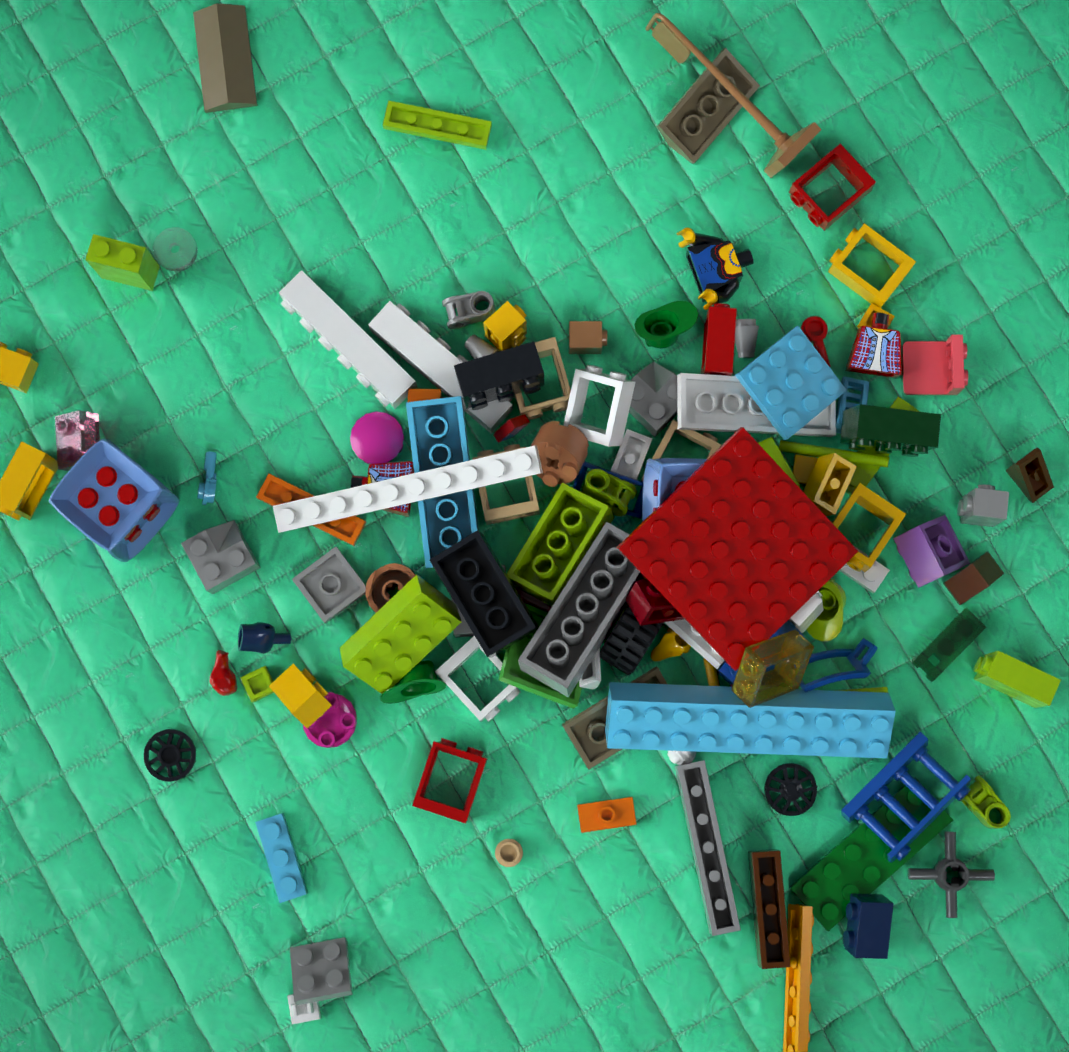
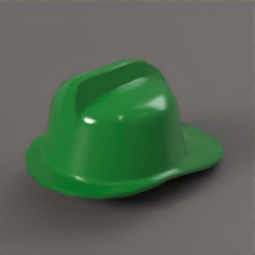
(665, 324)
(417, 682)

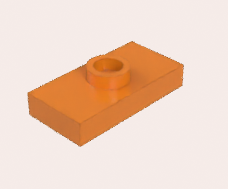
(606, 814)

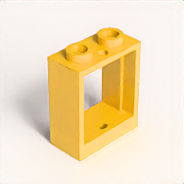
(858, 284)
(26, 481)
(879, 508)

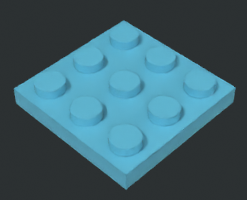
(791, 382)

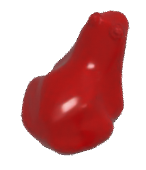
(222, 677)

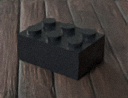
(500, 376)

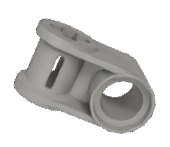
(467, 309)

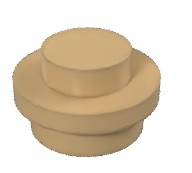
(508, 852)

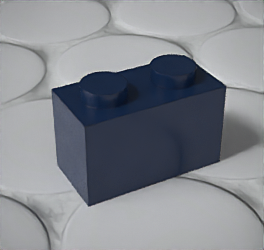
(868, 926)

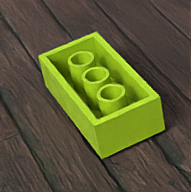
(558, 543)
(400, 634)

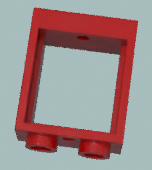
(849, 169)
(719, 340)
(441, 808)

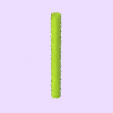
(818, 451)

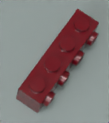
(650, 605)

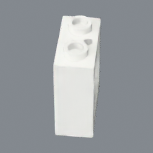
(619, 409)
(460, 658)

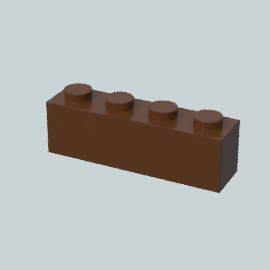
(769, 909)

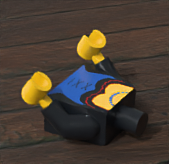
(714, 265)

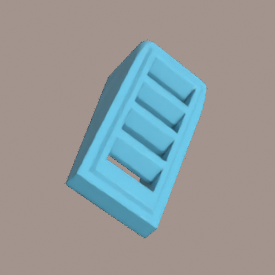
(854, 384)

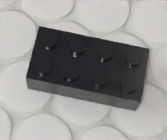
(484, 594)

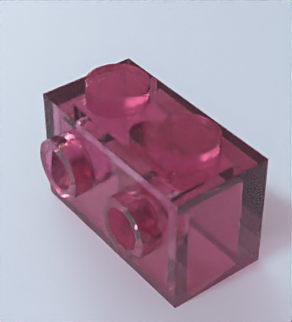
(74, 436)

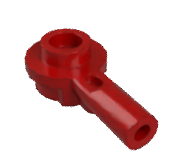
(816, 330)

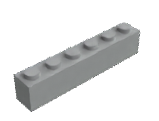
(707, 848)

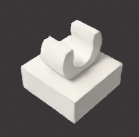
(303, 1012)

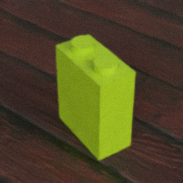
(122, 262)
(1016, 679)

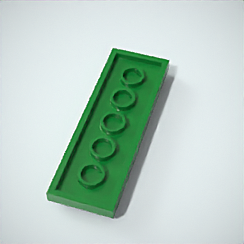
(861, 861)

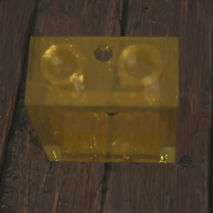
(785, 650)

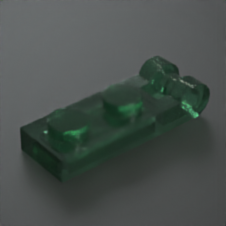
(949, 644)

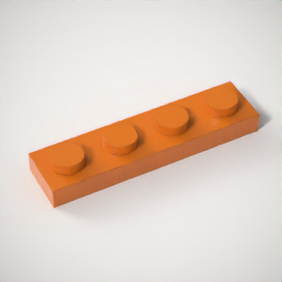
(276, 492)

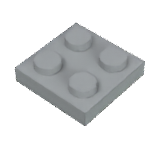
(330, 585)
(320, 971)

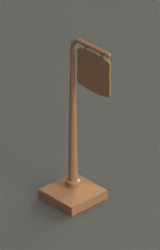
(680, 49)

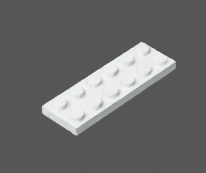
(724, 405)

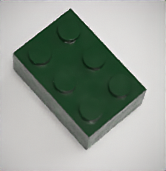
(890, 430)

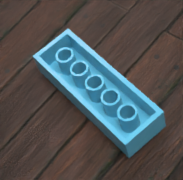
(437, 441)

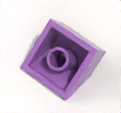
(931, 551)

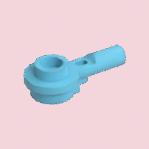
(207, 490)

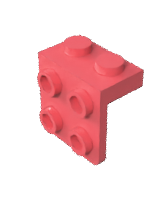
(934, 367)

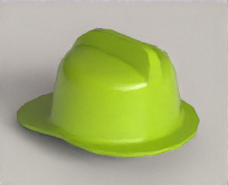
(830, 621)

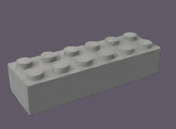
(582, 614)

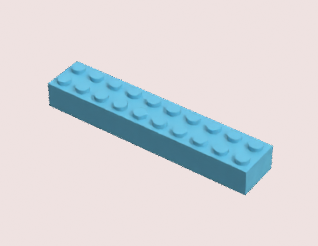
(719, 721)

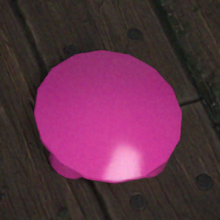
(377, 438)
(335, 724)

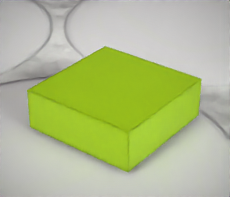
(257, 683)

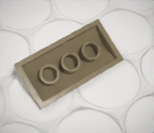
(224, 57)
(706, 108)
(588, 727)

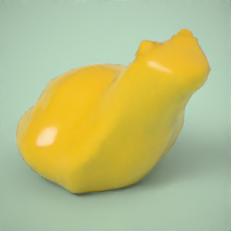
(670, 646)

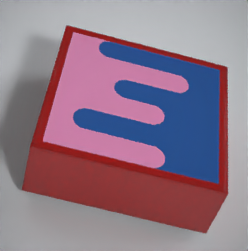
(511, 428)

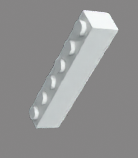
(347, 339)
(431, 359)

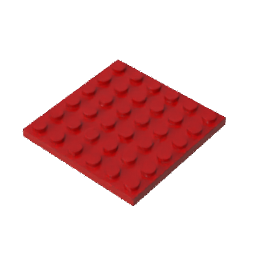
(737, 548)

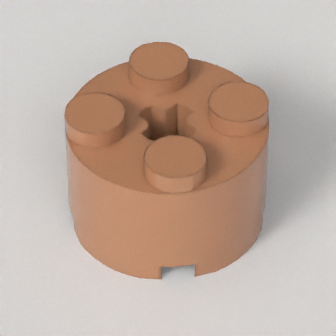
(560, 452)
(384, 580)

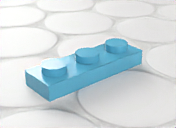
(281, 857)

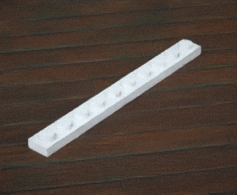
(408, 489)

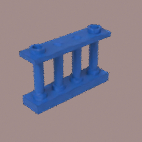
(898, 770)

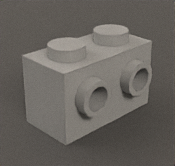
(983, 506)

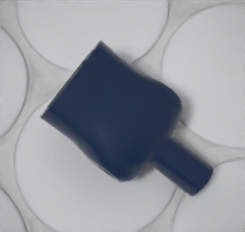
(260, 637)

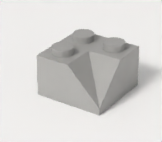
(654, 397)
(220, 556)

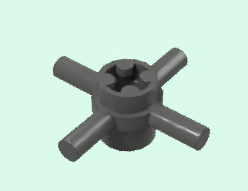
(938, 874)

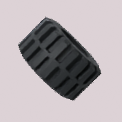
(628, 642)

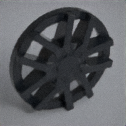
(169, 755)
(790, 789)

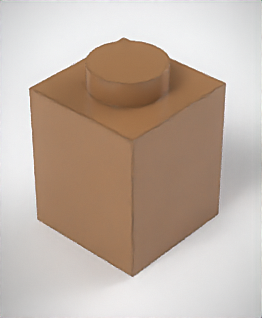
(586, 337)

